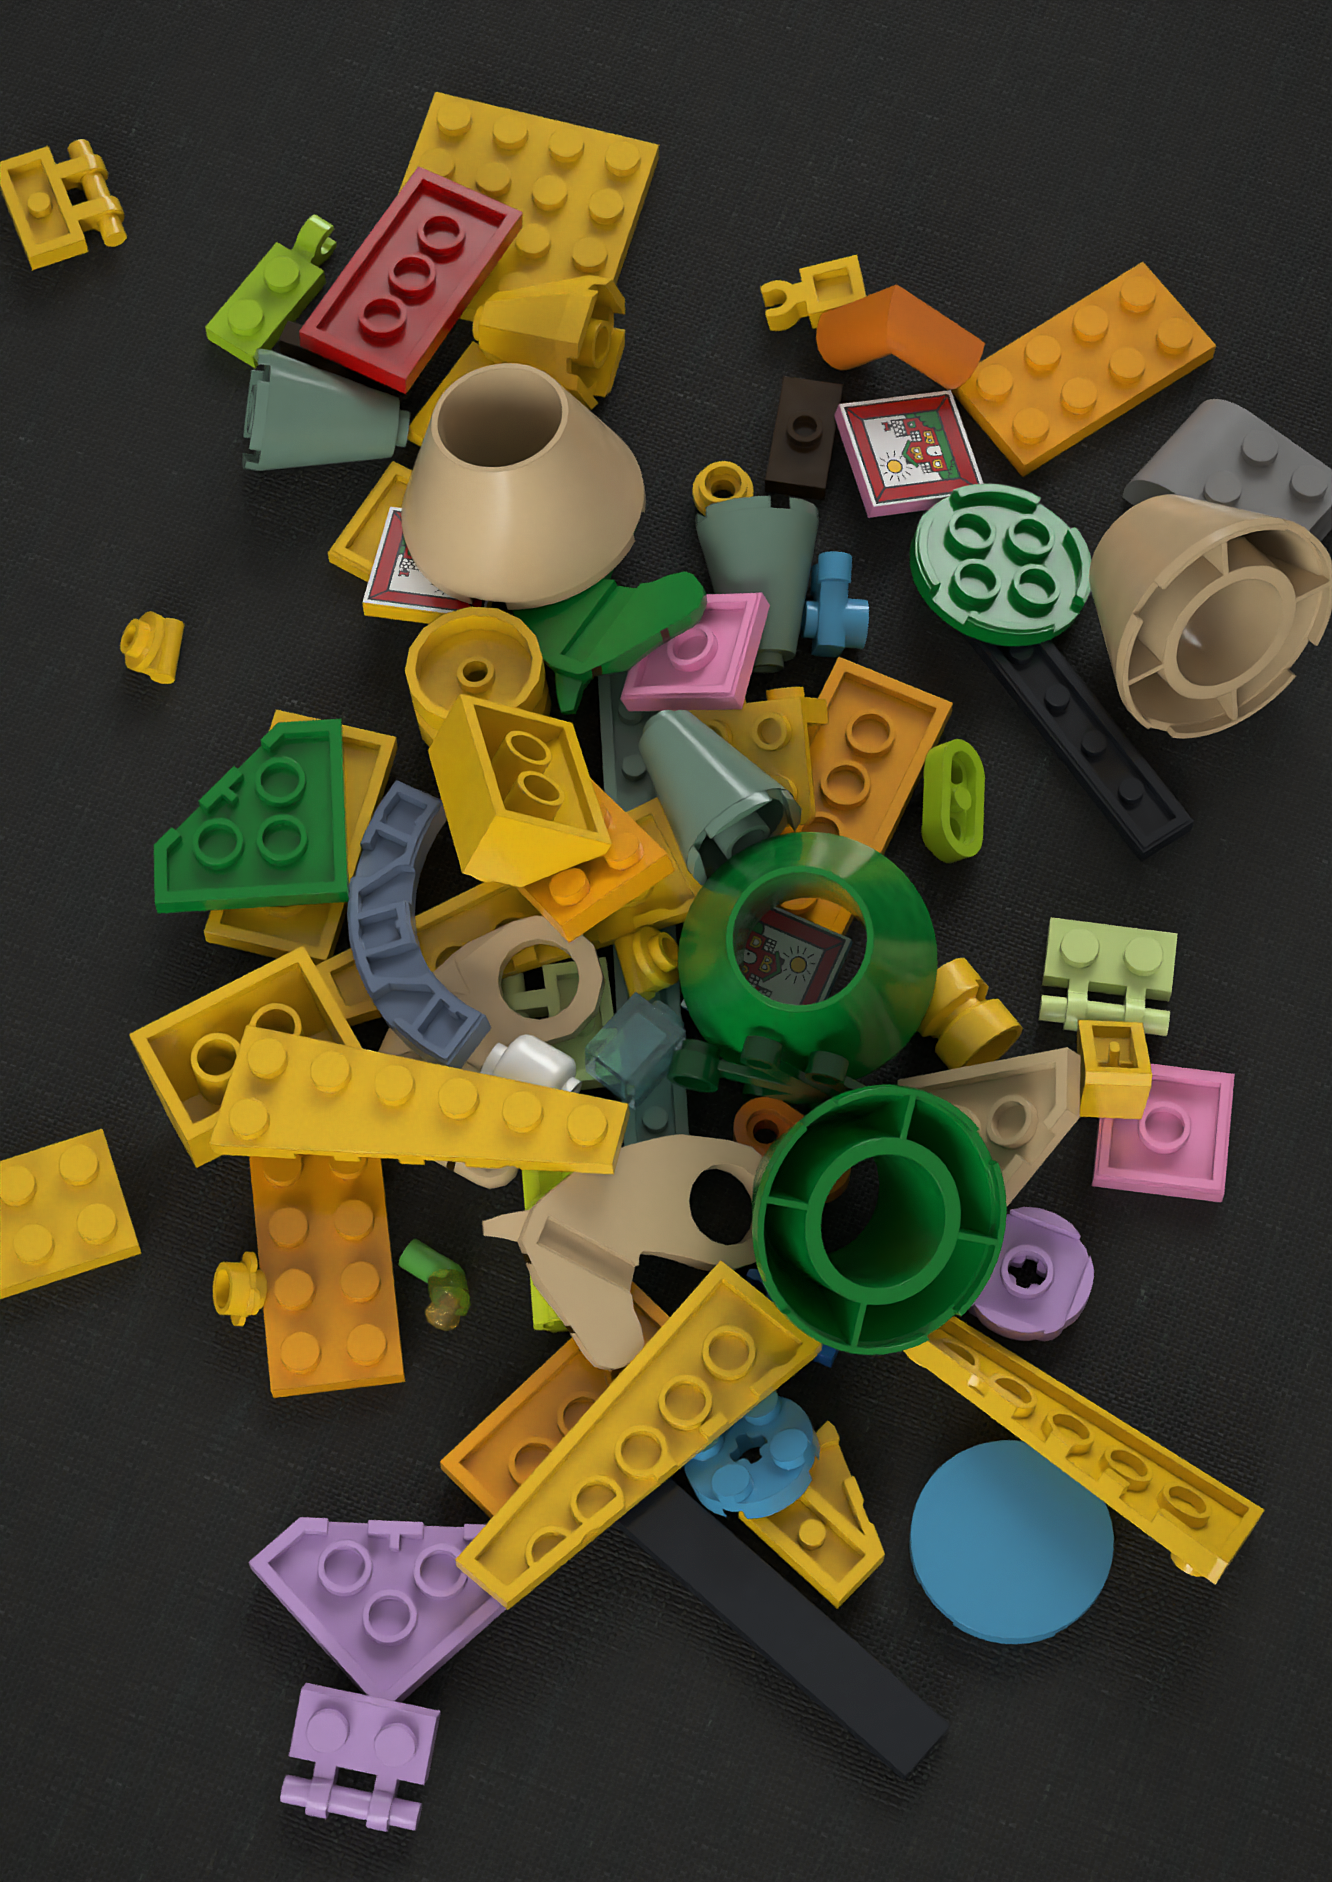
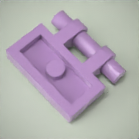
(363, 1736)

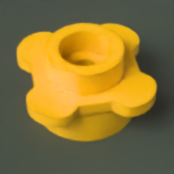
(239, 1288)

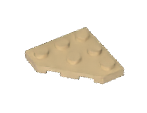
(1017, 1104)

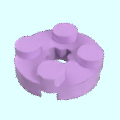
(1045, 1308)

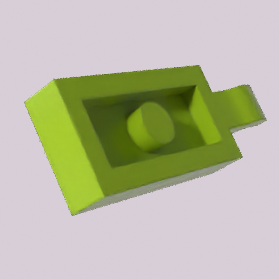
(273, 293)

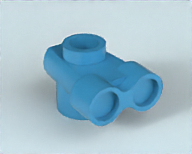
(832, 617)

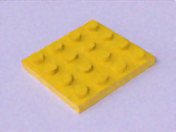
(570, 181)

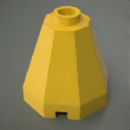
(559, 330)

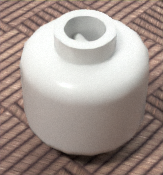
(533, 1062)

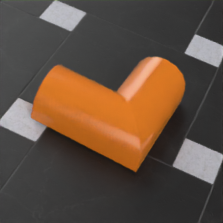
(900, 326)

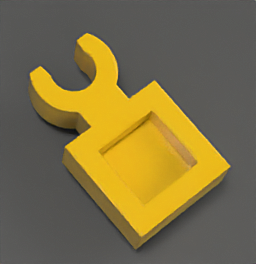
(821, 290)

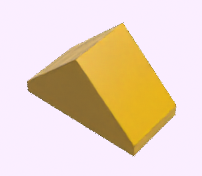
(1113, 1069)

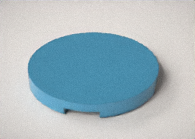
(1009, 1543)

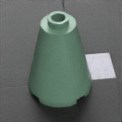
(316, 417)
(764, 552)
(711, 792)

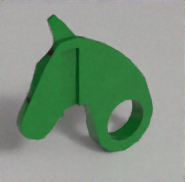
(611, 628)

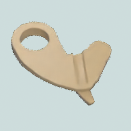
(594, 1226)

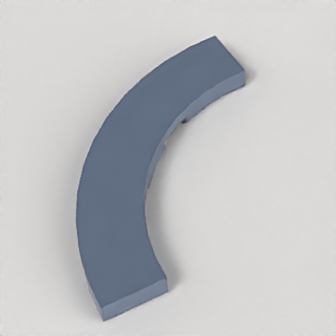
(386, 936)

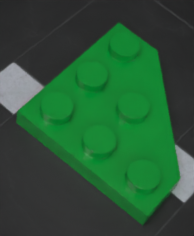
(264, 829)

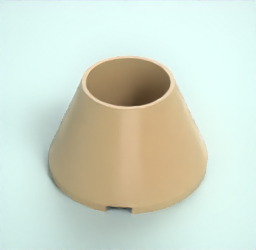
(519, 492)
(1206, 610)

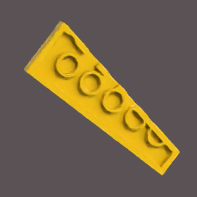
(495, 904)
(356, 1103)
(668, 1404)
(1137, 1477)

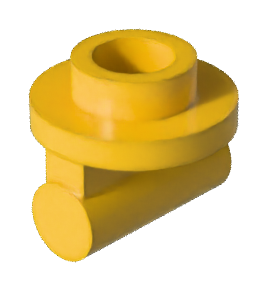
(153, 646)
(648, 961)

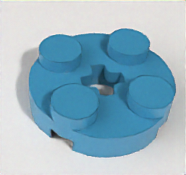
(774, 1480)

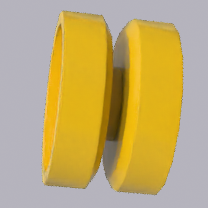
(475, 655)

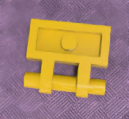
(43, 212)

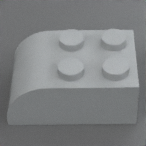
(1239, 463)

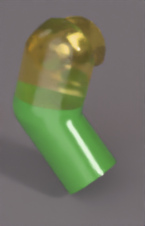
(445, 1284)

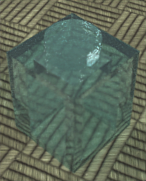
(635, 1049)

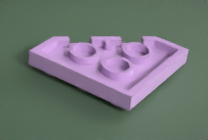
(379, 1596)

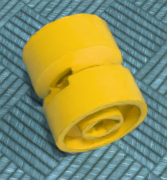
(965, 1022)

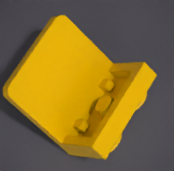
(775, 738)

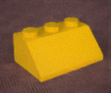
(515, 793)
(196, 1046)

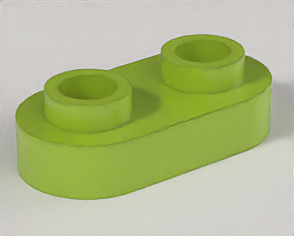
(953, 801)

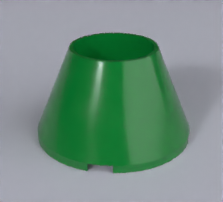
(864, 1020)
(926, 1242)

